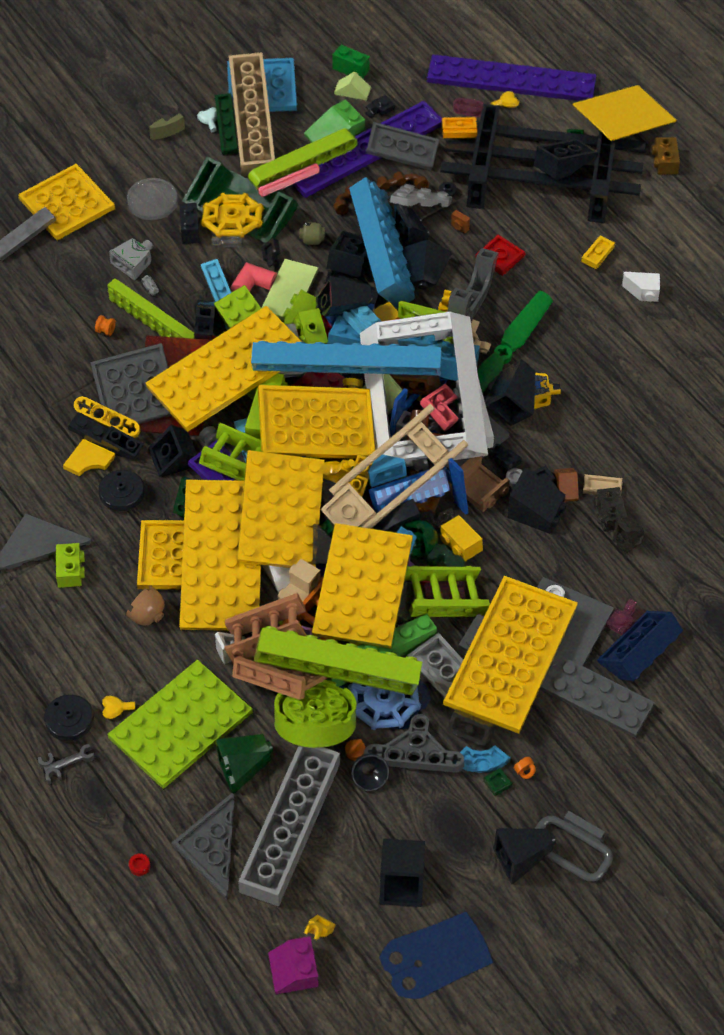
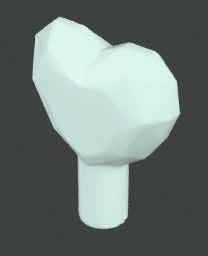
(208, 117)

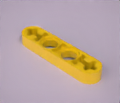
(108, 415)

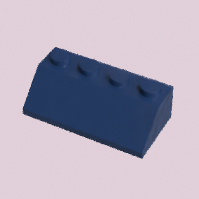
(641, 644)

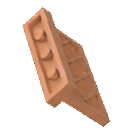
(275, 678)

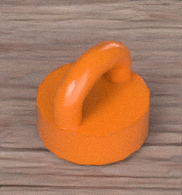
(354, 749)
(524, 765)

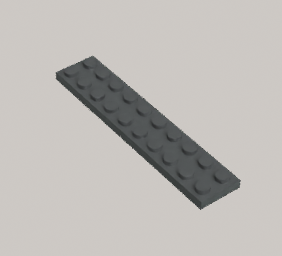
(587, 690)

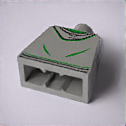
(132, 257)

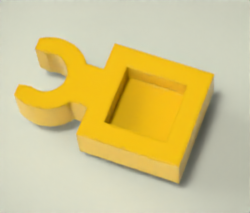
(443, 306)
(319, 927)

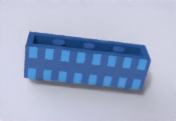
(384, 494)

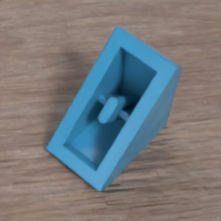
(386, 469)

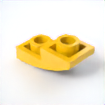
(360, 482)

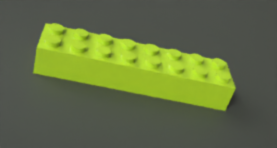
(338, 660)

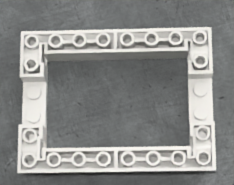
(441, 326)

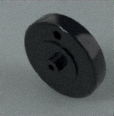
(121, 490)
(69, 717)

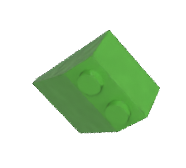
(336, 118)

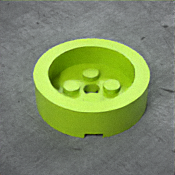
(320, 727)

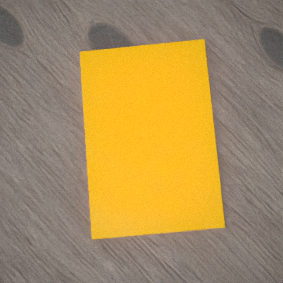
(624, 112)

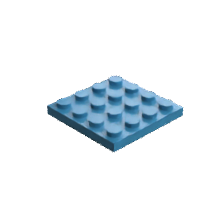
(279, 84)

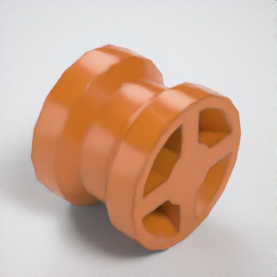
(105, 325)

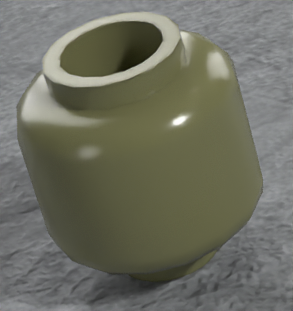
(312, 233)

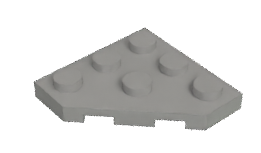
(409, 196)

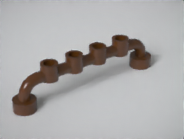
(399, 179)

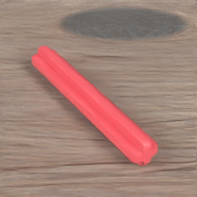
(288, 180)

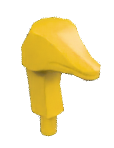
(336, 470)

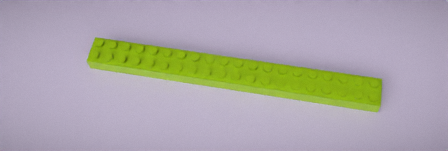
(150, 314)

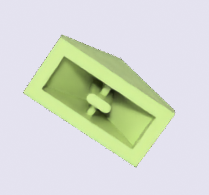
(353, 87)

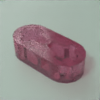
(468, 107)

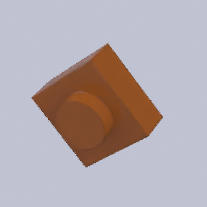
(460, 221)

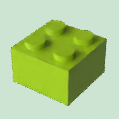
(236, 306)

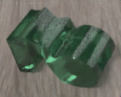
(443, 554)

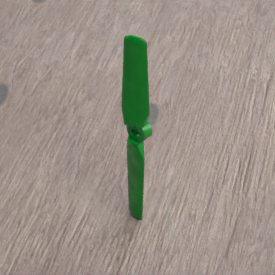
(513, 338)

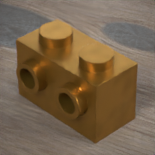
(666, 155)

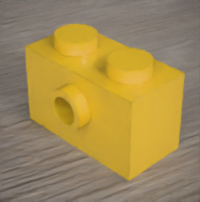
(461, 538)

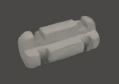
(150, 285)

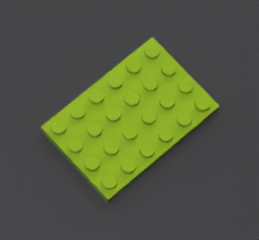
(180, 723)

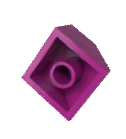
(293, 966)

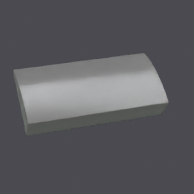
(439, 662)

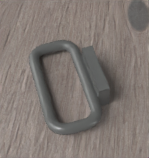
(587, 833)

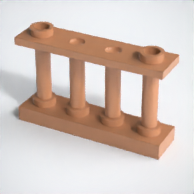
(261, 617)

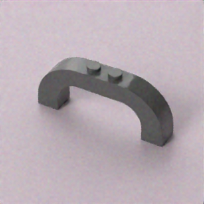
(469, 301)

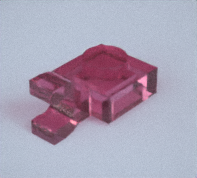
(622, 620)

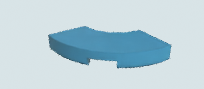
(483, 760)

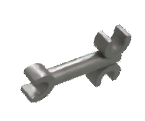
(52, 768)

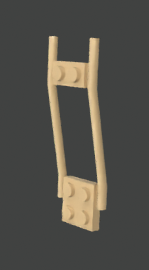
(353, 510)

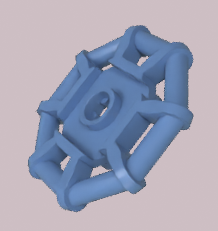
(384, 707)

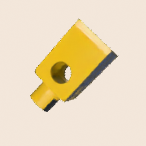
(544, 390)

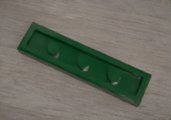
(226, 124)

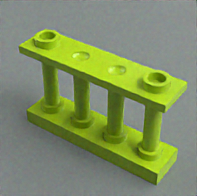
(227, 464)
(445, 607)

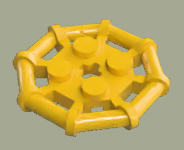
(222, 215)

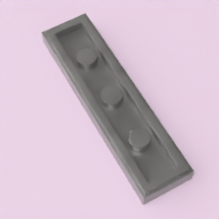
(25, 232)

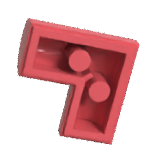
(254, 275)
(440, 400)

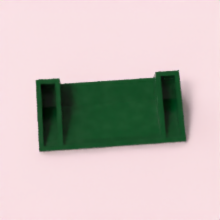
(216, 179)

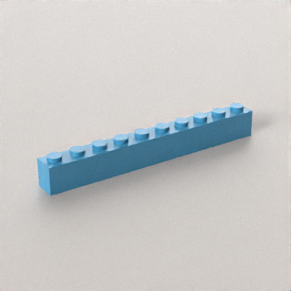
(346, 358)

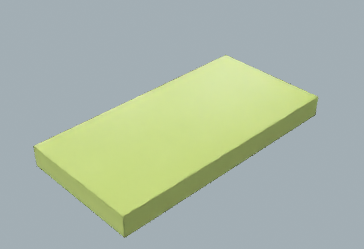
(289, 280)

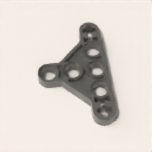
(427, 749)

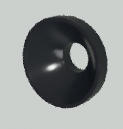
(370, 781)

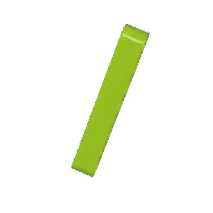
(315, 152)

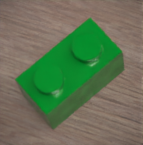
(349, 61)

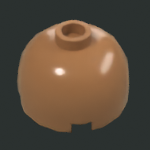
(147, 607)

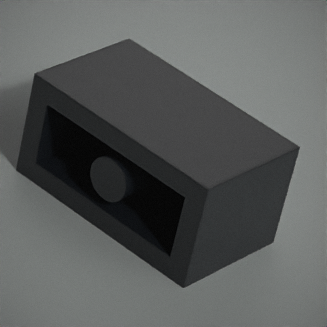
(189, 223)

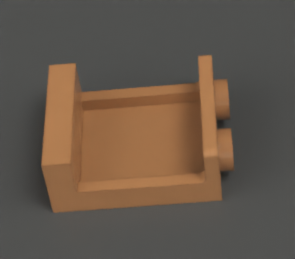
(482, 485)

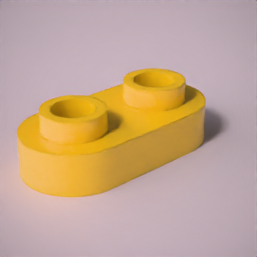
(353, 383)

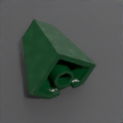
(242, 758)

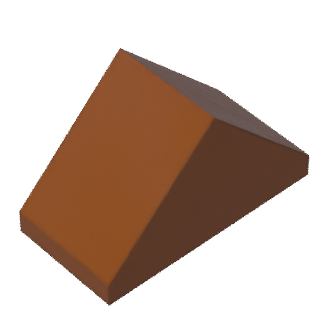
(567, 483)

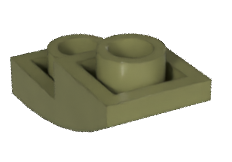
(164, 129)

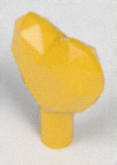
(507, 100)
(115, 706)

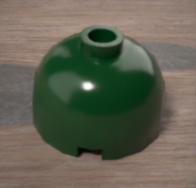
(426, 538)

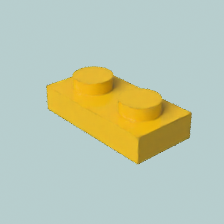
(598, 252)

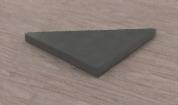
(35, 541)
(209, 844)

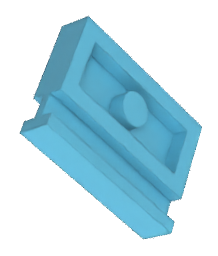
(360, 318)

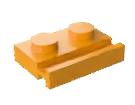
(459, 127)

